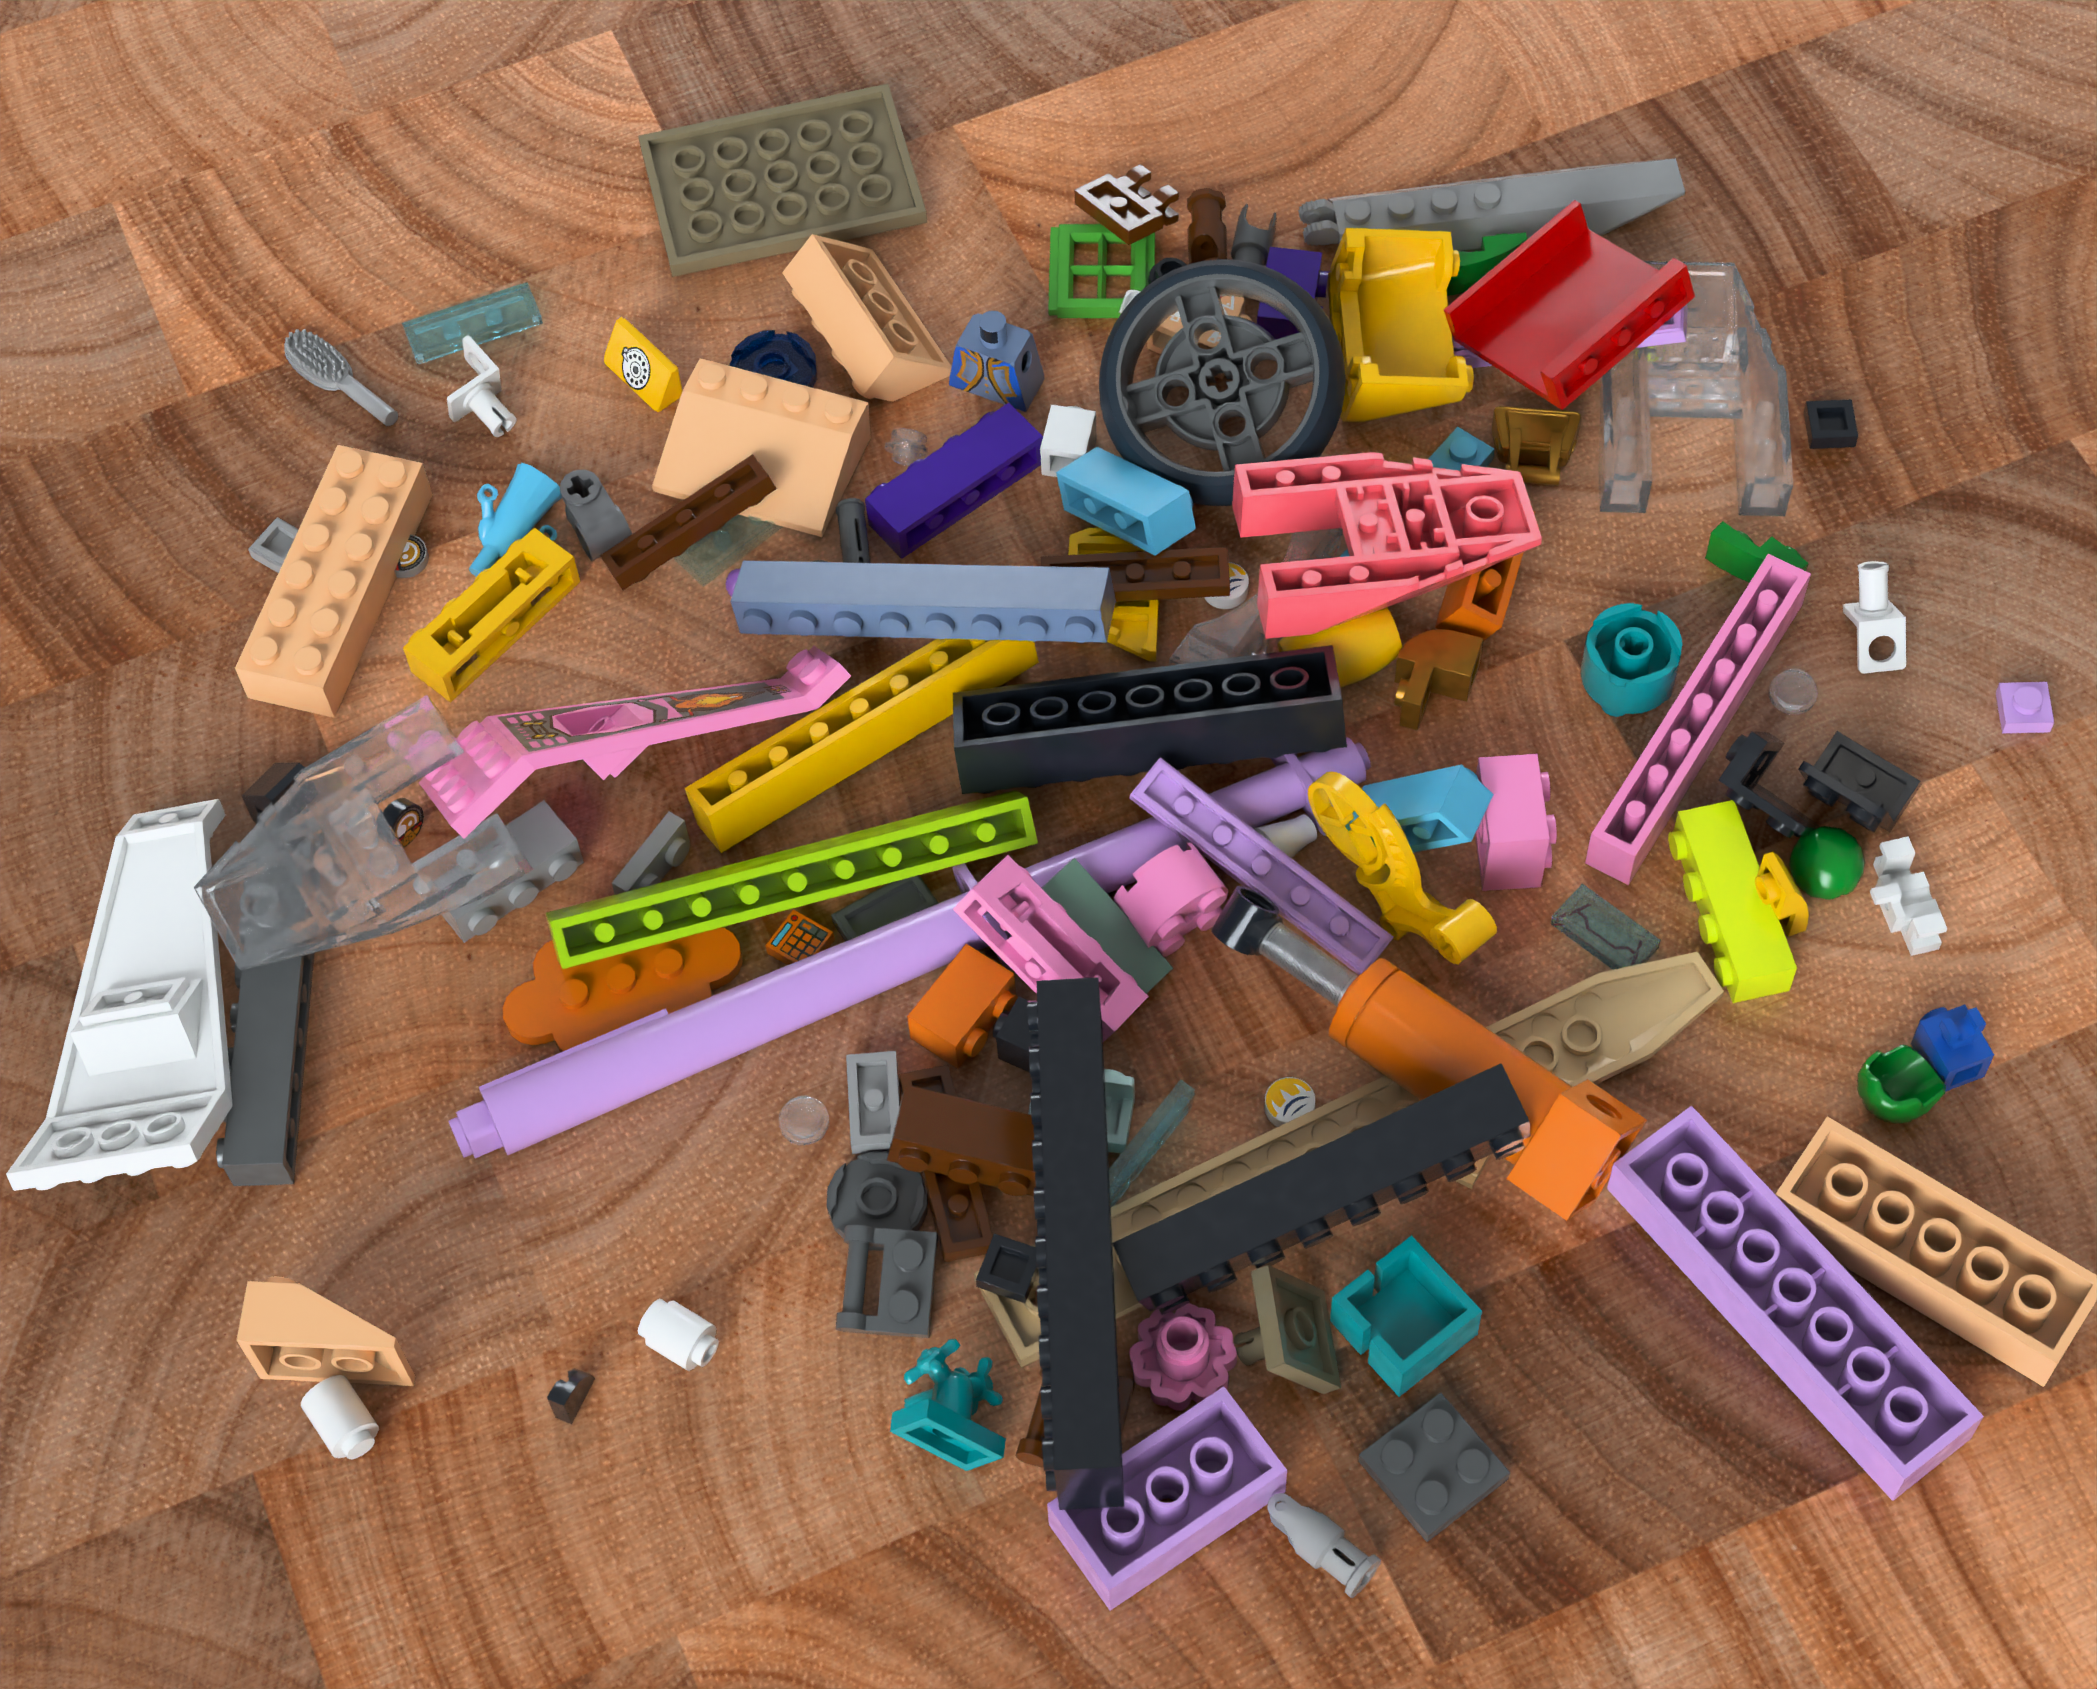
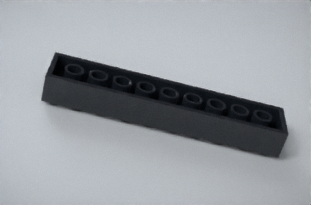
(1074, 1247)

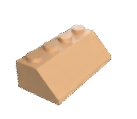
(865, 319)

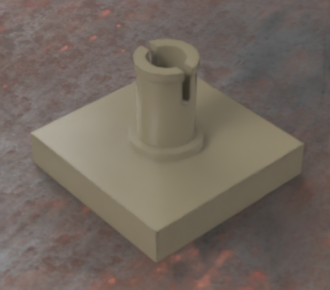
(1292, 1331)

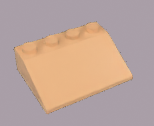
(796, 433)

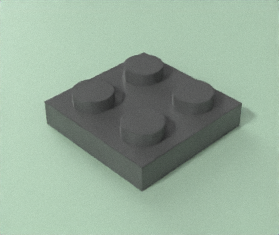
(1433, 1467)

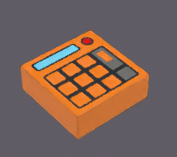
(798, 939)

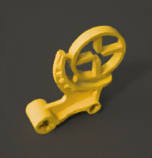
(1398, 884)

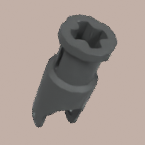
(1250, 242)

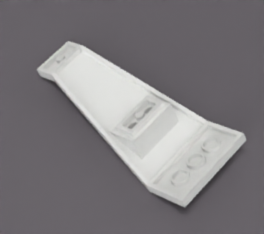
(147, 1030)

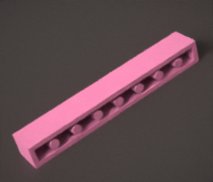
(1697, 720)

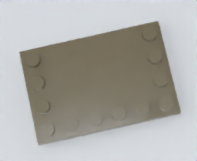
(778, 176)

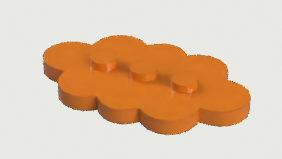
(619, 989)

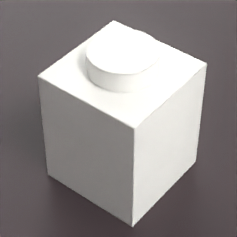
(1067, 436)

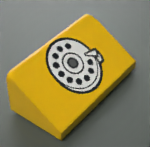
(642, 366)

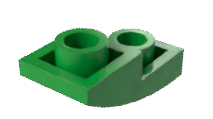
(1478, 263)
(1740, 557)

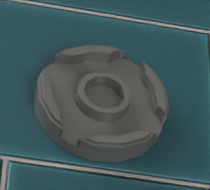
(876, 1195)

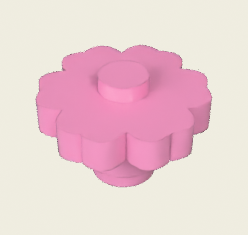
(1182, 1356)

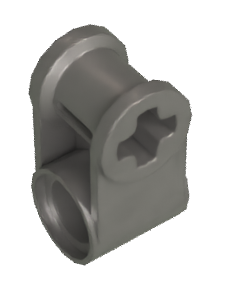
(592, 513)

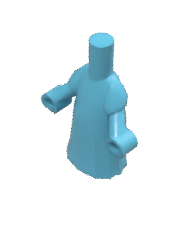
(520, 509)

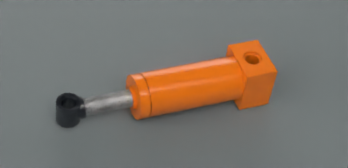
(1434, 1045)

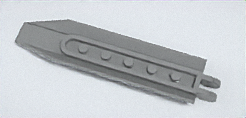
(1498, 205)

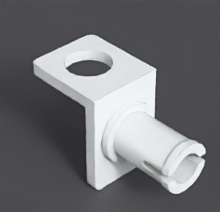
(480, 392)
(1876, 617)

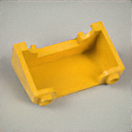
(1391, 322)

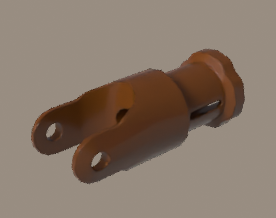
(1207, 232)

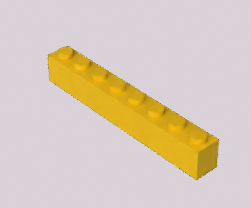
(848, 734)

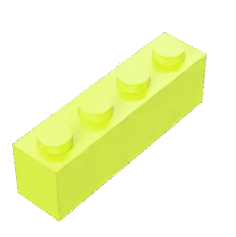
(1721, 877)

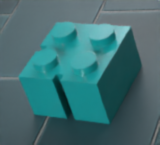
(1412, 1319)

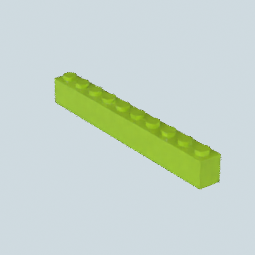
(791, 878)

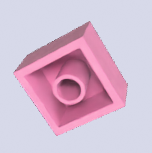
(1515, 830)

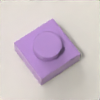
(2024, 707)

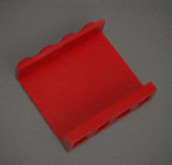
(1566, 308)

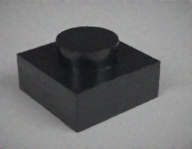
(1830, 424)
(1008, 1268)

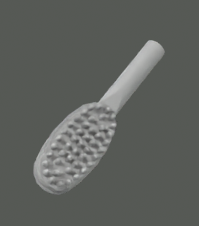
(329, 370)

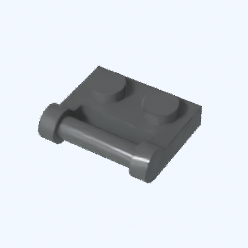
(904, 1284)

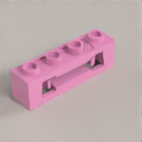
(1045, 940)

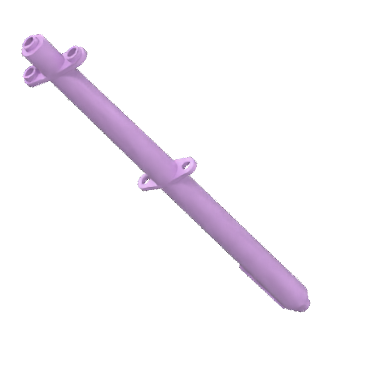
(674, 1046)

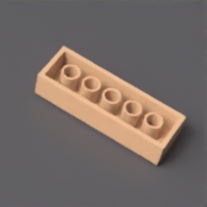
(334, 581)
(1939, 1251)

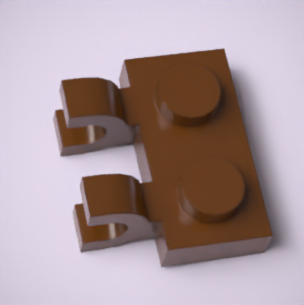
(1127, 206)

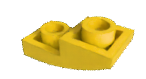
(1779, 890)

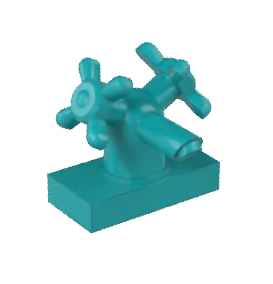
(942, 1415)

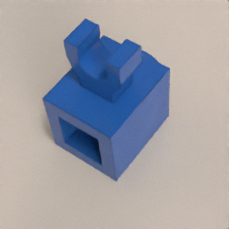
(1954, 1044)

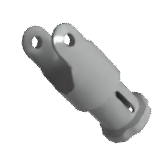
(1322, 1543)

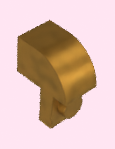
(1435, 663)

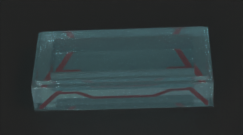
(1604, 930)

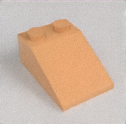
(308, 1338)

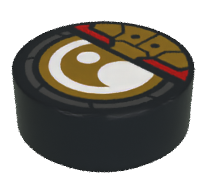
(405, 819)

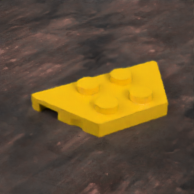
(1133, 622)

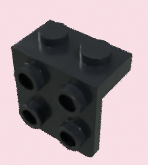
(1748, 763)
(1862, 781)

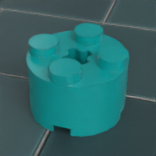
(1630, 659)

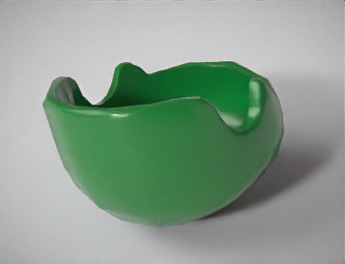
(1827, 863)

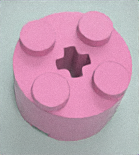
(1172, 898)

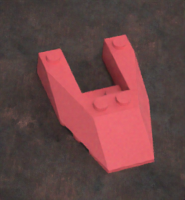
(1401, 525)

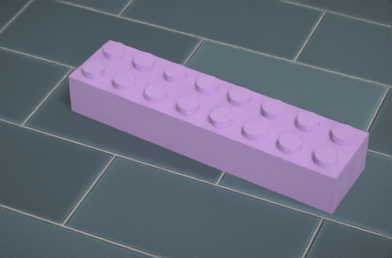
(1793, 1303)

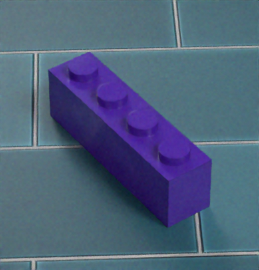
(954, 480)

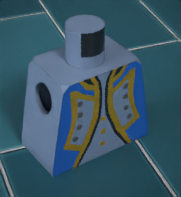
(997, 361)

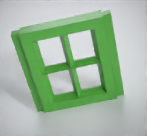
(1063, 270)

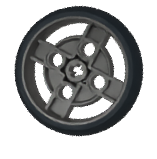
(1301, 358)

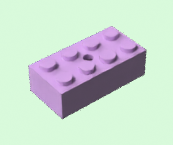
(1202, 1460)

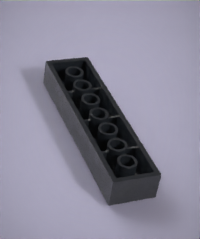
(1134, 717)
(1323, 1190)

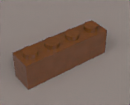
(964, 1141)

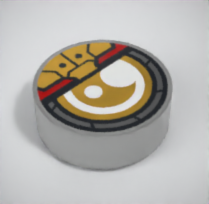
(413, 558)

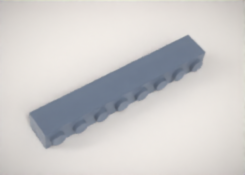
(924, 601)

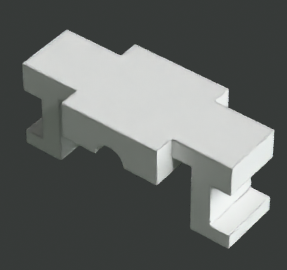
(1907, 898)

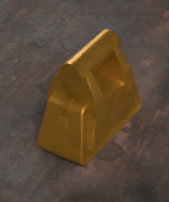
(1535, 439)

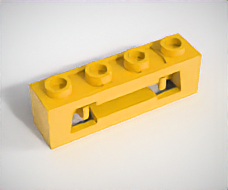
(491, 614)

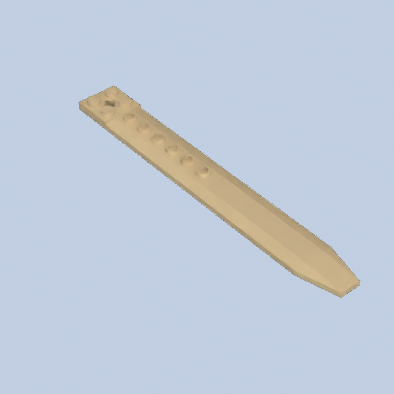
(1575, 1034)

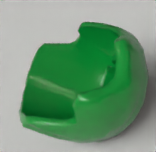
(1899, 1085)

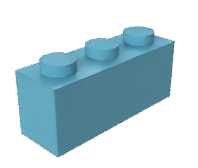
(1126, 500)
(1434, 806)

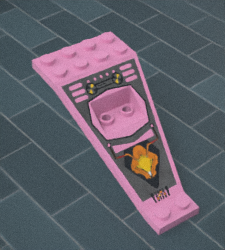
(612, 733)

